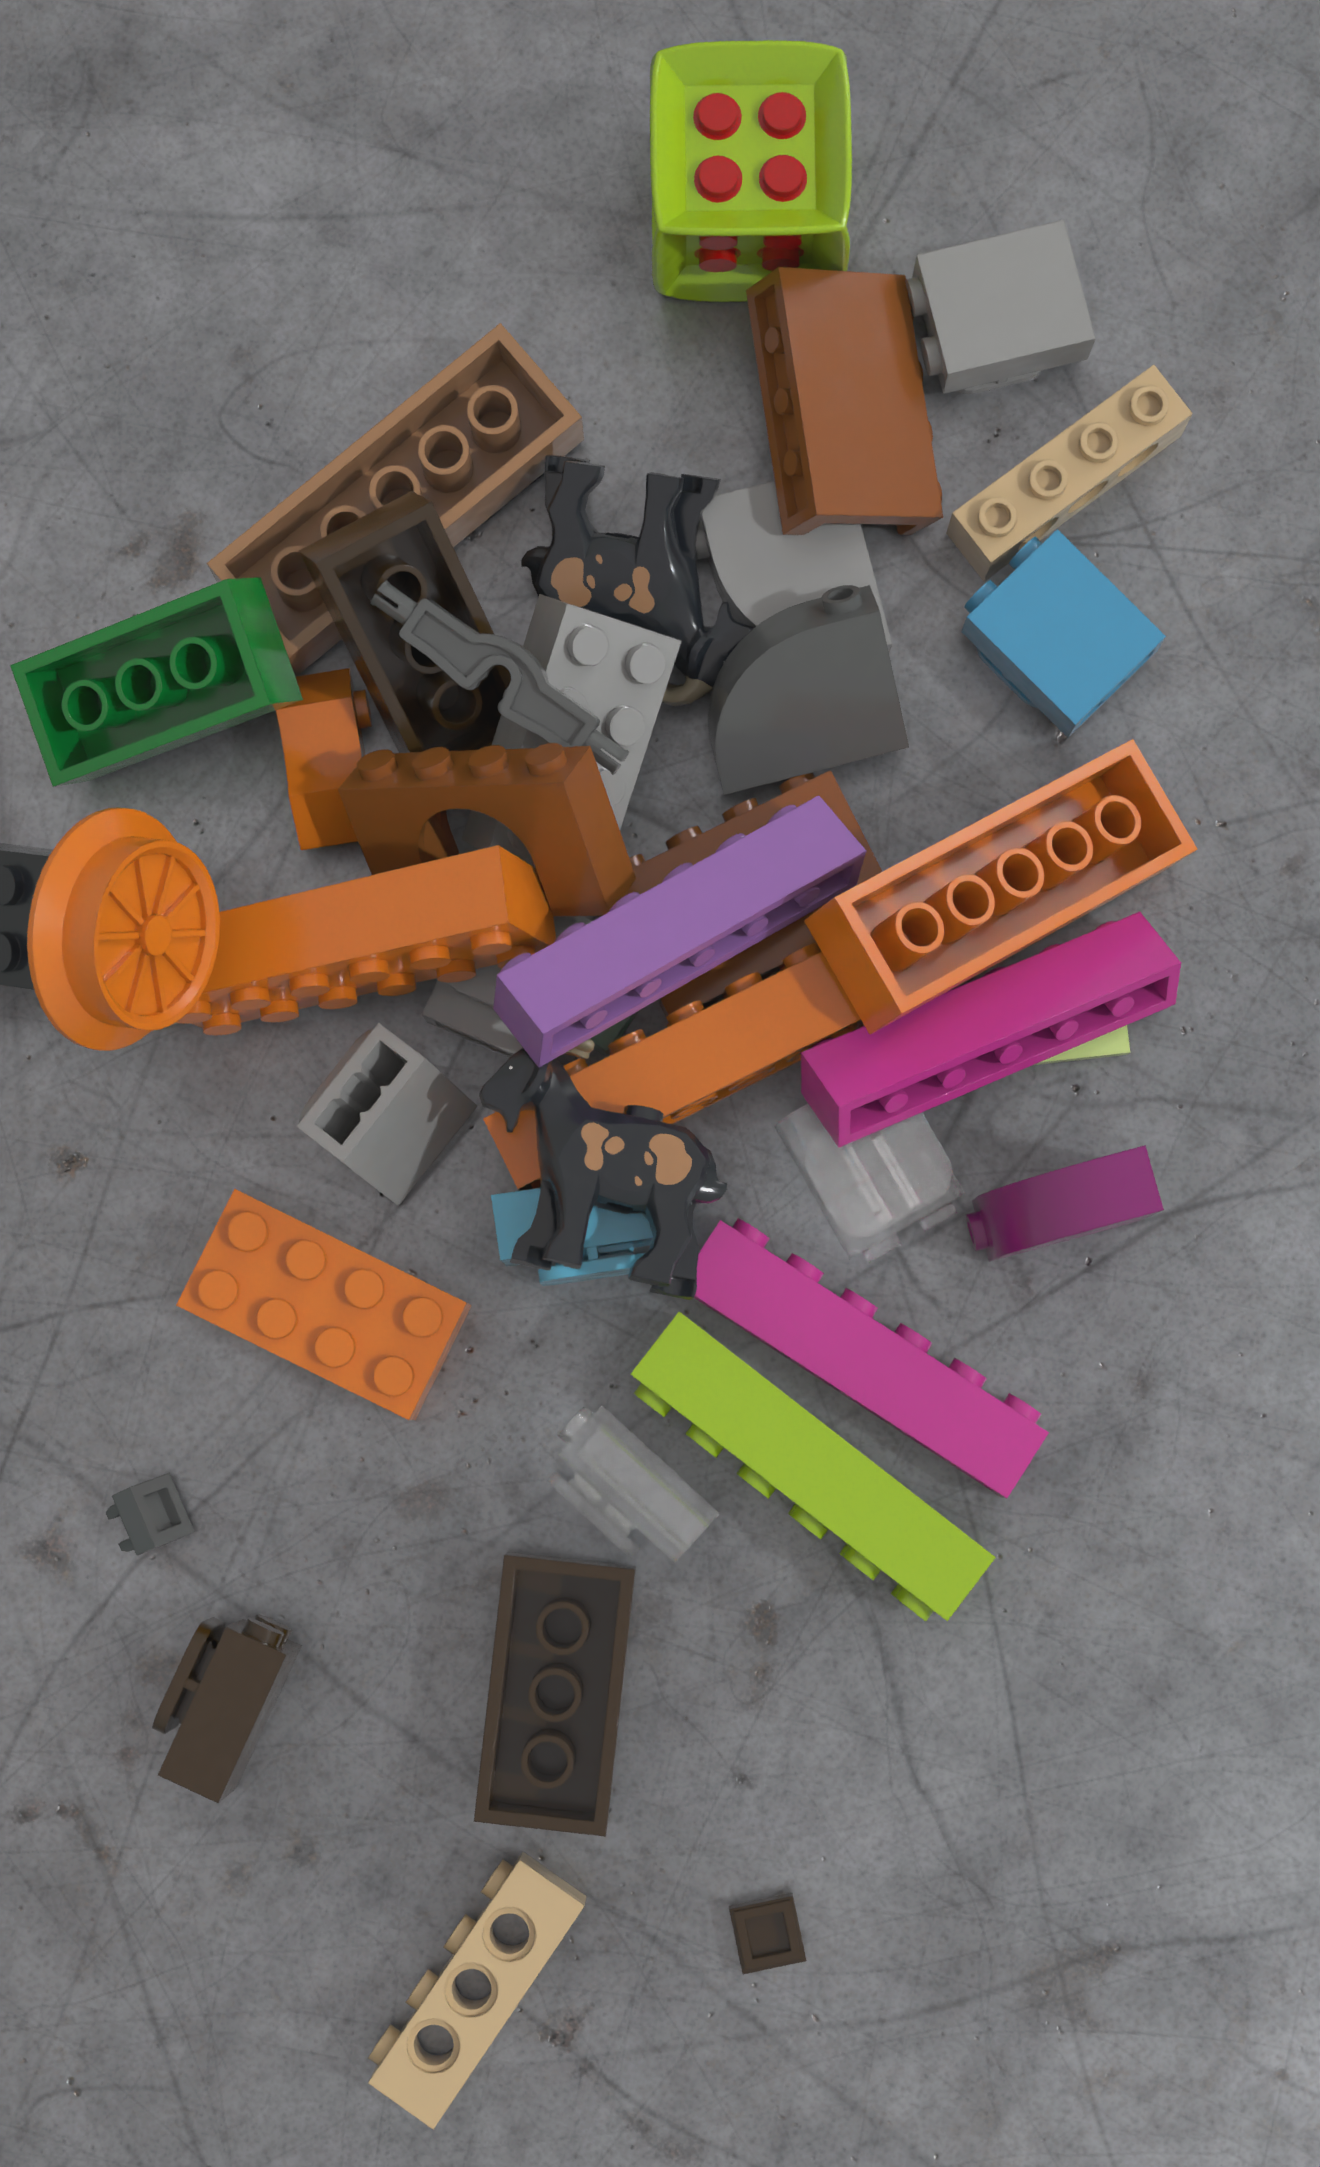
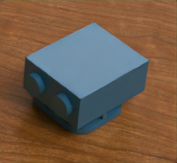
(1059, 632)

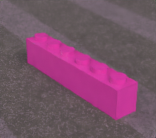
(990, 1028)
(865, 1359)

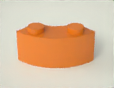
(320, 751)

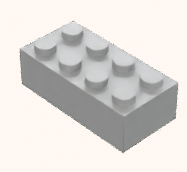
(608, 670)

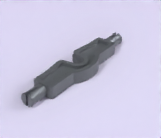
(470, 658)

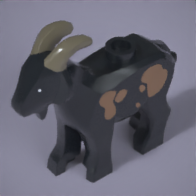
(635, 578)
(608, 1163)

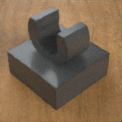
(150, 1514)

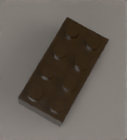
(411, 692)
(555, 1694)

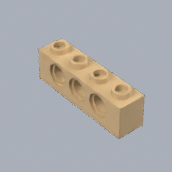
(1069, 472)
(429, 2082)

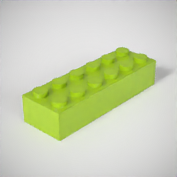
(812, 1466)

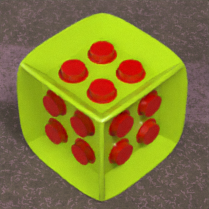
(747, 164)

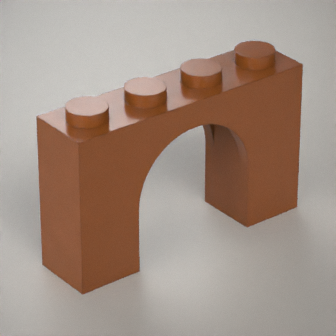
(542, 794)

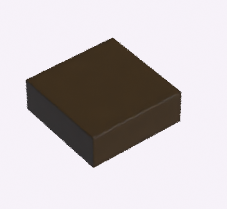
(767, 1933)

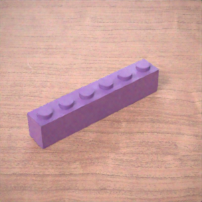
(676, 929)

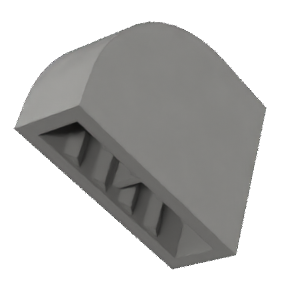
(769, 571)

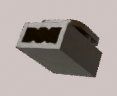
(223, 1701)

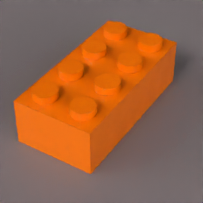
(324, 1305)

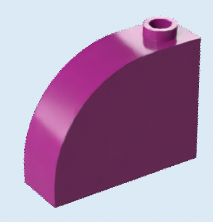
(1065, 1204)

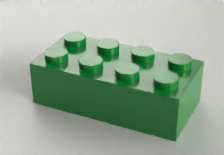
(156, 681)

